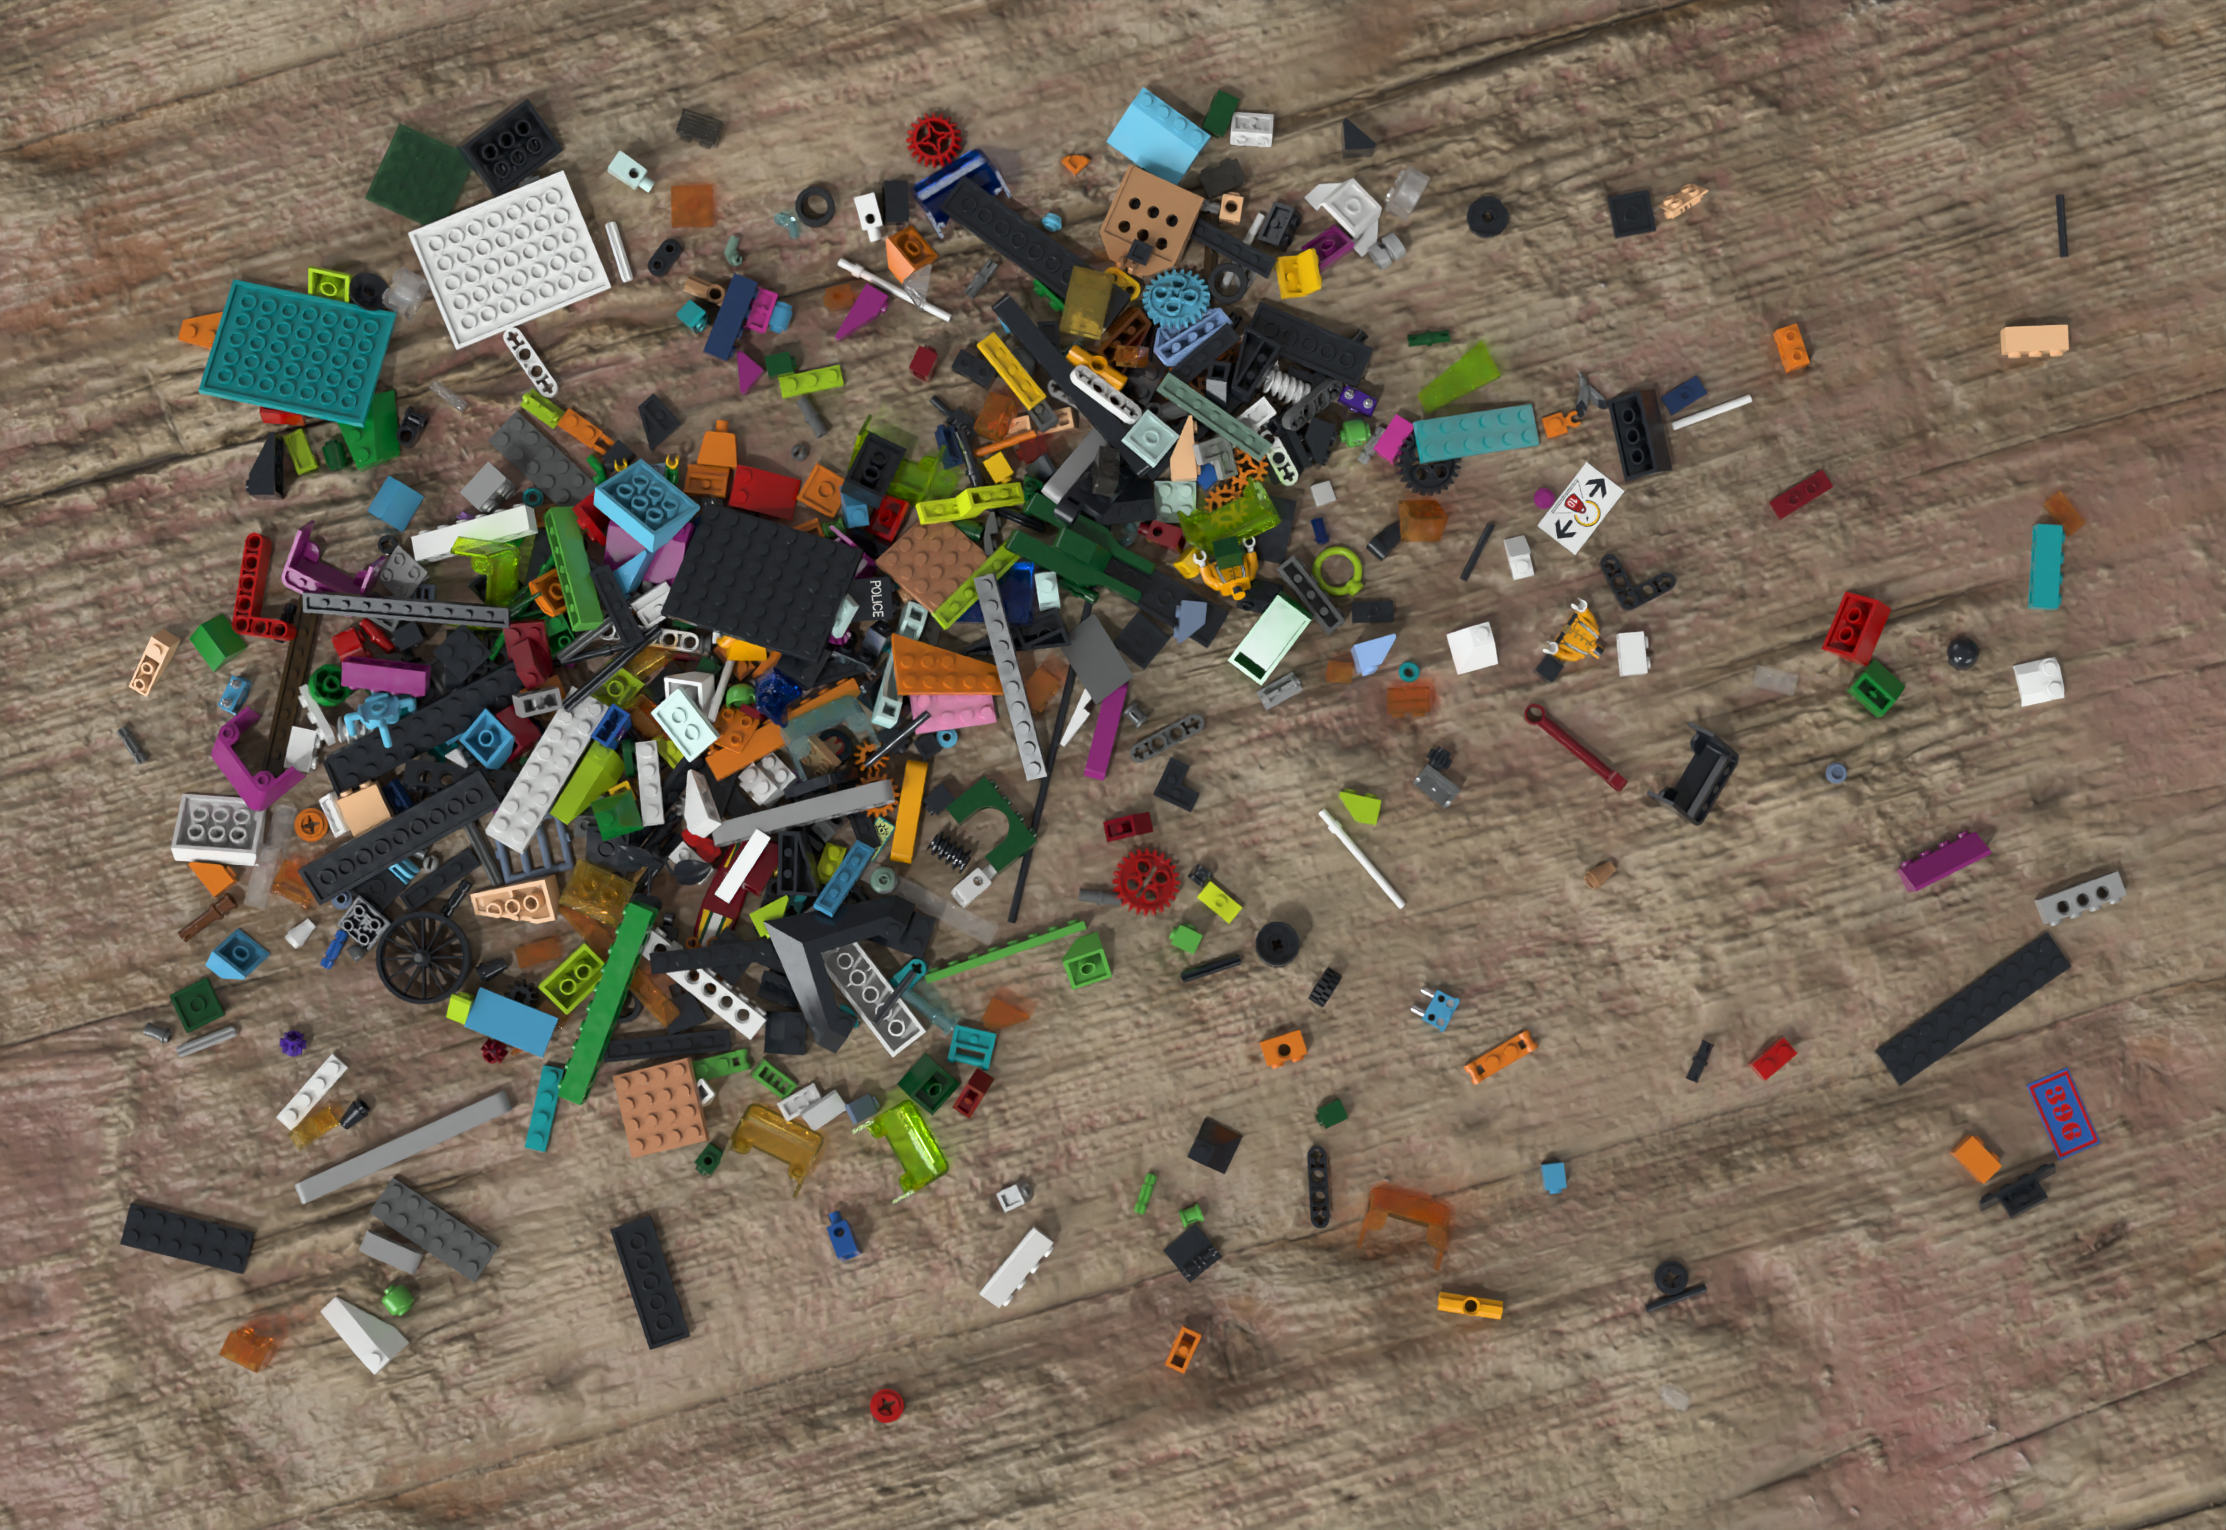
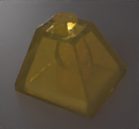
(649, 662)

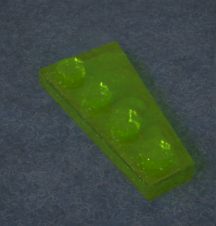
(1465, 376)

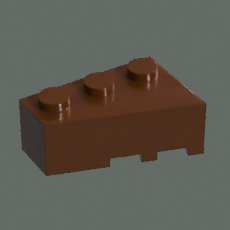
(1126, 330)

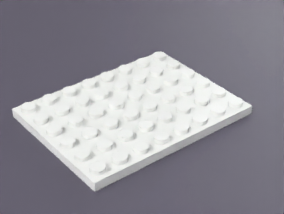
(510, 260)

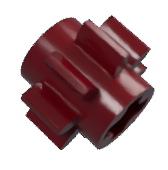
(494, 1051)

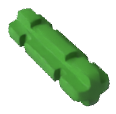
(1145, 1193)

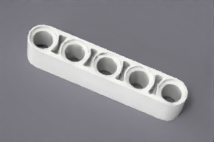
(678, 645)

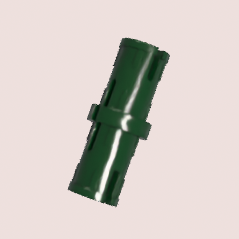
(1428, 338)
(1079, 591)

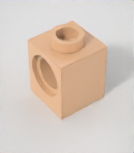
(1231, 217)

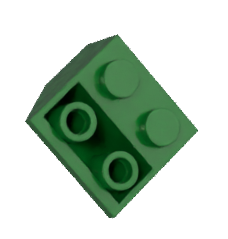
(558, 630)
(1876, 688)

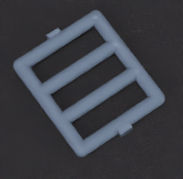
(548, 868)

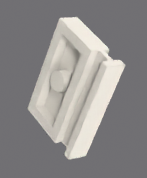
(650, 604)

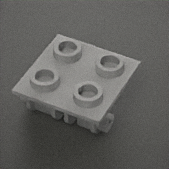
(402, 573)

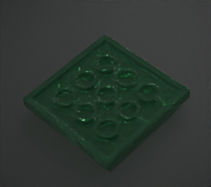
(419, 177)

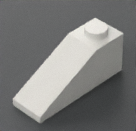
(699, 806)

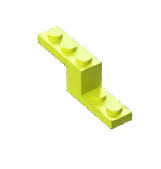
(970, 503)

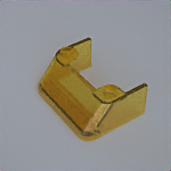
(777, 1138)

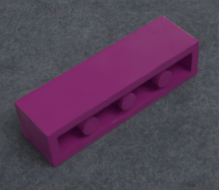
(386, 676)

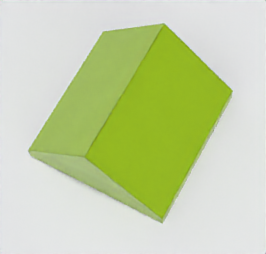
(329, 284)

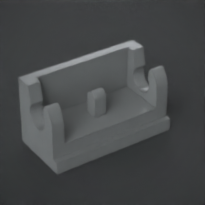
(1436, 786)

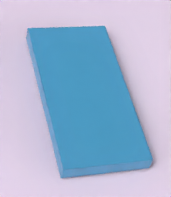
(511, 1022)

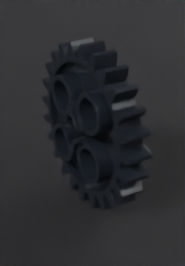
(1429, 481)

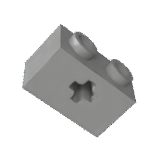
(537, 701)

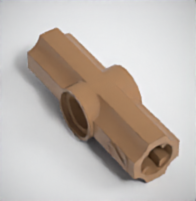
(703, 289)

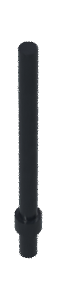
(605, 650)

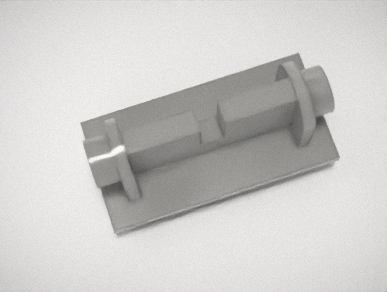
(1279, 690)

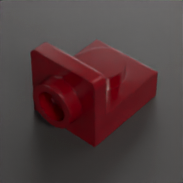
(752, 711)

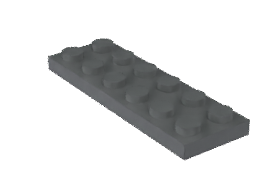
(542, 462)
(434, 1229)

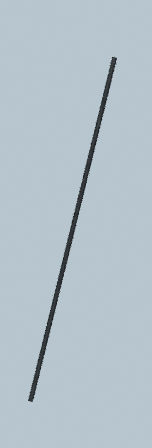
(1059, 724)

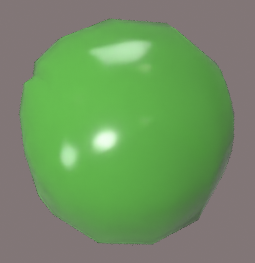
(740, 694)

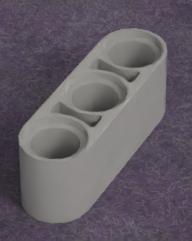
(390, 1252)

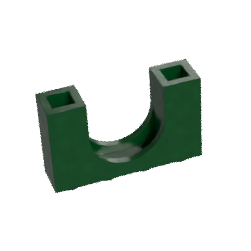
(982, 797)

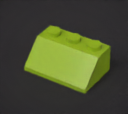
(573, 978)

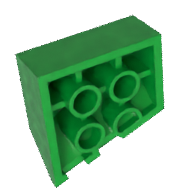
(377, 440)

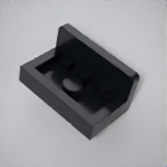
(1259, 596)
(777, 989)

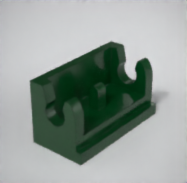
(1219, 114)

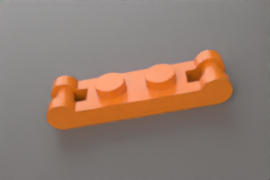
(1501, 1056)

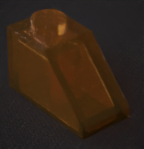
(1002, 1015)

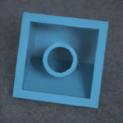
(489, 740)

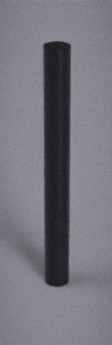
(897, 739)

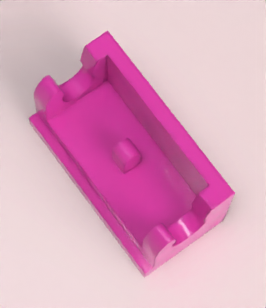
(761, 311)
(1392, 439)

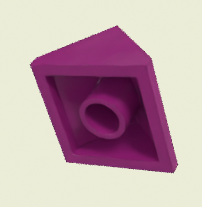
(1330, 247)

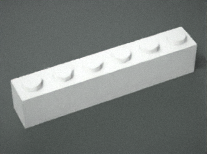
(497, 527)

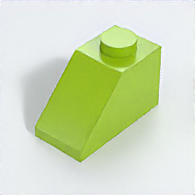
(771, 911)

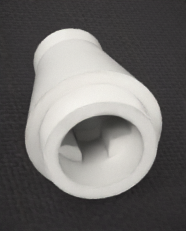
(300, 933)

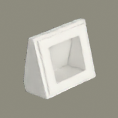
(1322, 493)

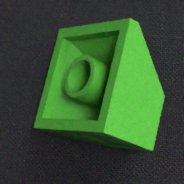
(1086, 961)

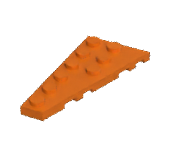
(936, 671)

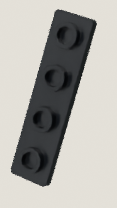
(2021, 1195)

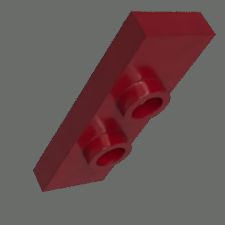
(1800, 494)

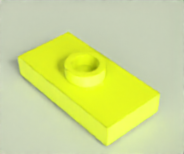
(1219, 902)

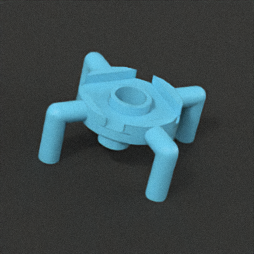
(388, 714)

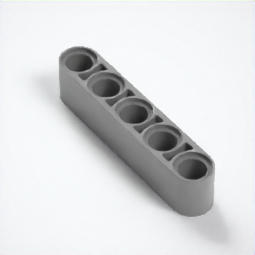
(1074, 466)

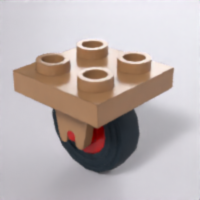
(828, 752)

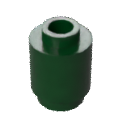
(334, 455)

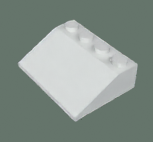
(217, 830)

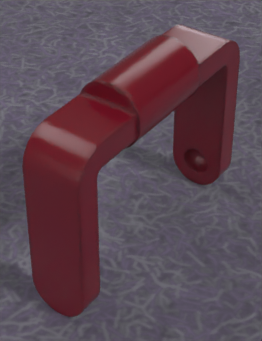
(685, 658)

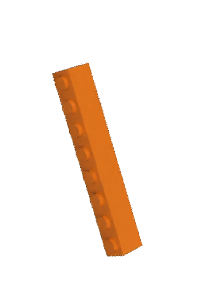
(768, 738)

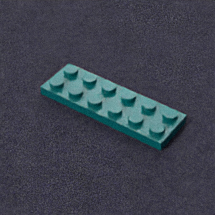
(1475, 433)

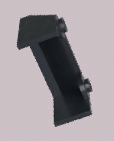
(1702, 779)

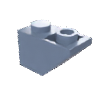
(1191, 618)

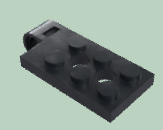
(1081, 496)

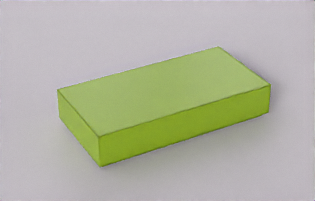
(300, 451)

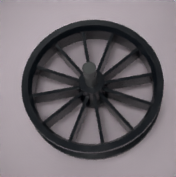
(423, 957)

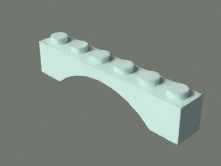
(888, 702)

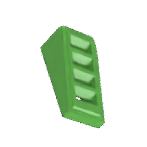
(760, 1066)

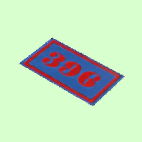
(2063, 1114)

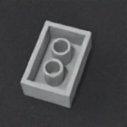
(488, 489)

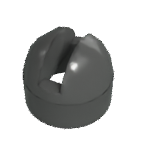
(802, 455)
(356, 952)

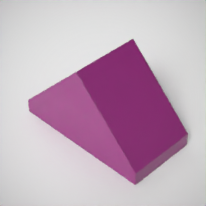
(748, 372)

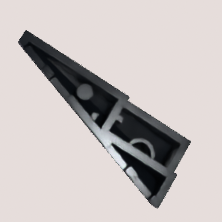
(1046, 632)

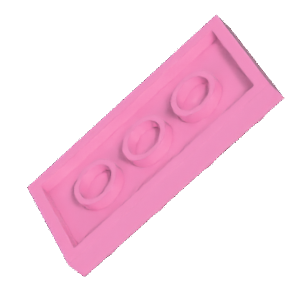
(952, 711)

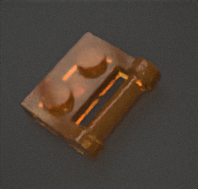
(289, 873)

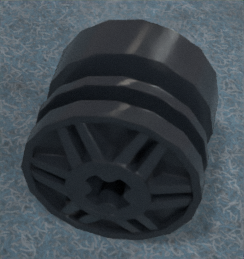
(1272, 933)

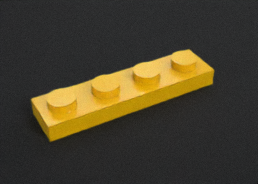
(1011, 371)

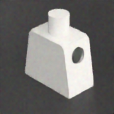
(866, 206)
(967, 891)

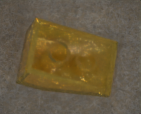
(1087, 302)

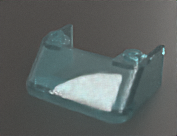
(819, 719)

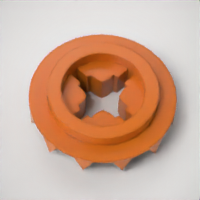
(303, 819)

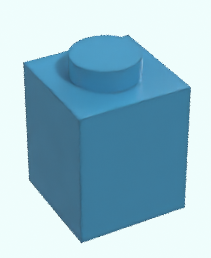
(1553, 1177)

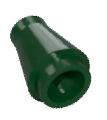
(972, 529)

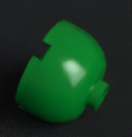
(326, 686)

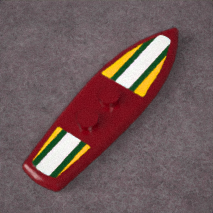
(714, 911)

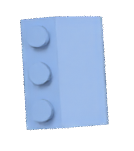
(1370, 654)

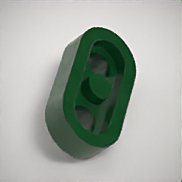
(629, 750)

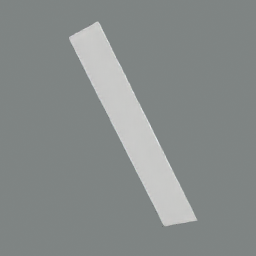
(742, 866)

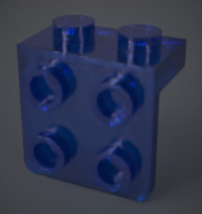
(773, 695)

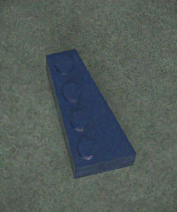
(730, 317)

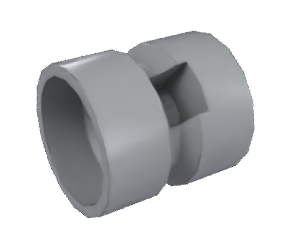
(1388, 250)

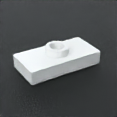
(334, 814)
(796, 1103)

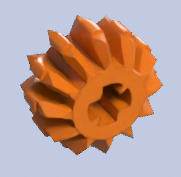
(869, 748)

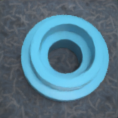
(1052, 222)
(947, 744)

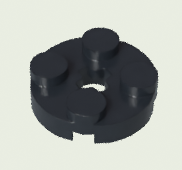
(1479, 226)

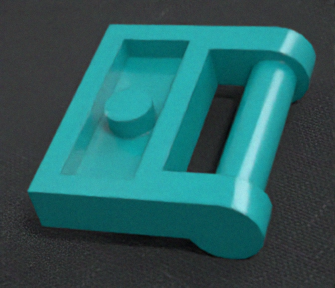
(973, 1040)

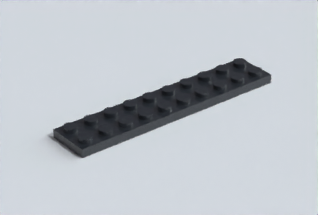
(1020, 241)
(426, 726)
(400, 837)
(1973, 1008)

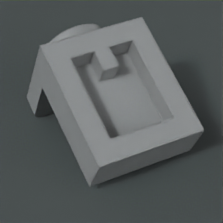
(1015, 1195)

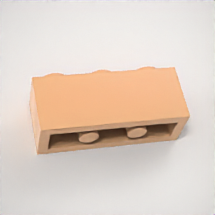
(2034, 340)

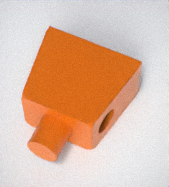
(719, 447)

